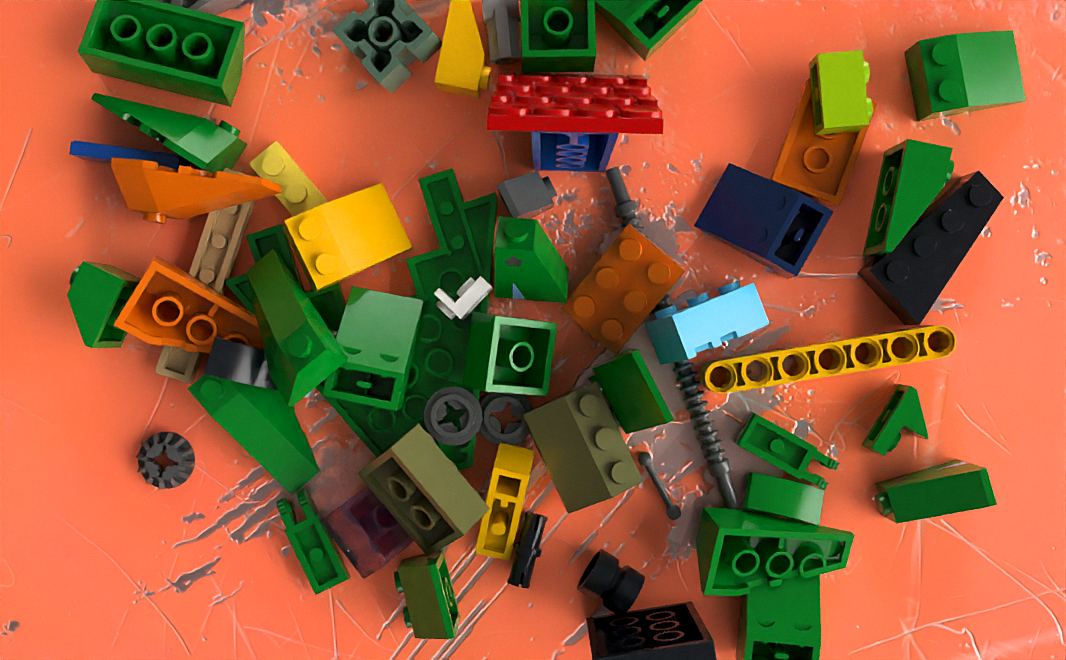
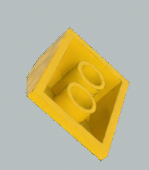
(346, 236)

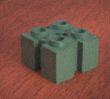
(388, 60)

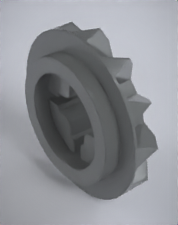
(437, 408)
(490, 426)
(177, 449)

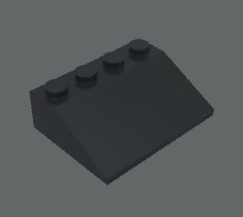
(651, 634)

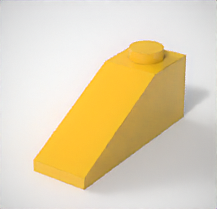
(462, 57)
(505, 501)

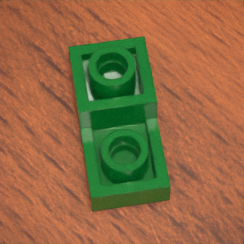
(783, 498)

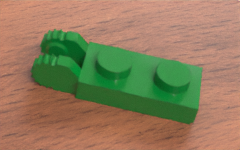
(782, 449)
(313, 544)

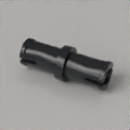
(527, 549)

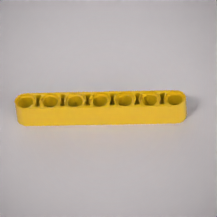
(844, 360)

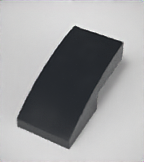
(239, 363)

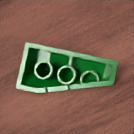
(192, 137)
(293, 334)
(262, 426)
(756, 549)

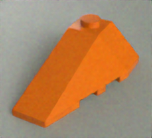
(184, 192)
(184, 312)

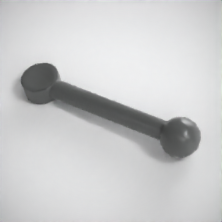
(672, 510)

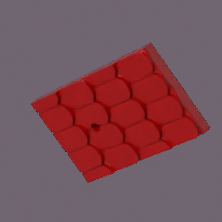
(573, 115)

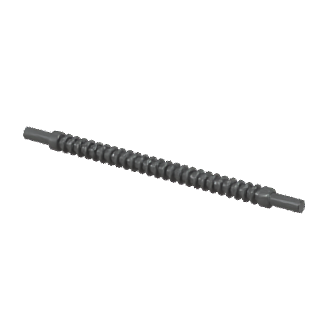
(718, 464)

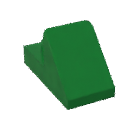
(900, 412)

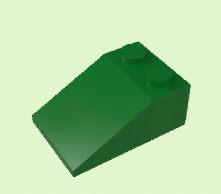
(964, 73)
(907, 184)
(631, 392)

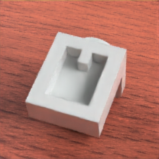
(470, 295)

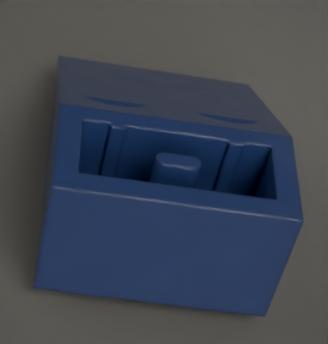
(763, 220)

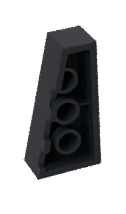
(932, 249)

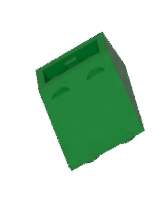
(647, 22)
(380, 341)
(781, 621)

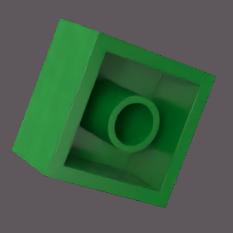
(509, 354)

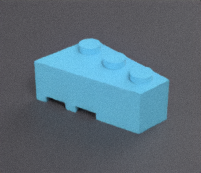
(706, 322)

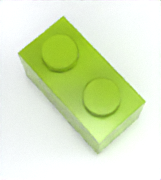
(840, 92)

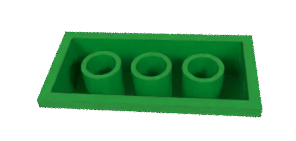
(166, 48)

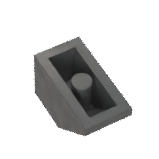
(527, 195)

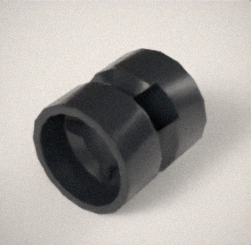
(612, 583)

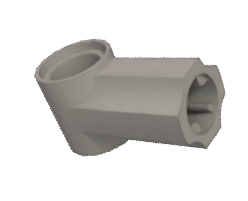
(502, 29)

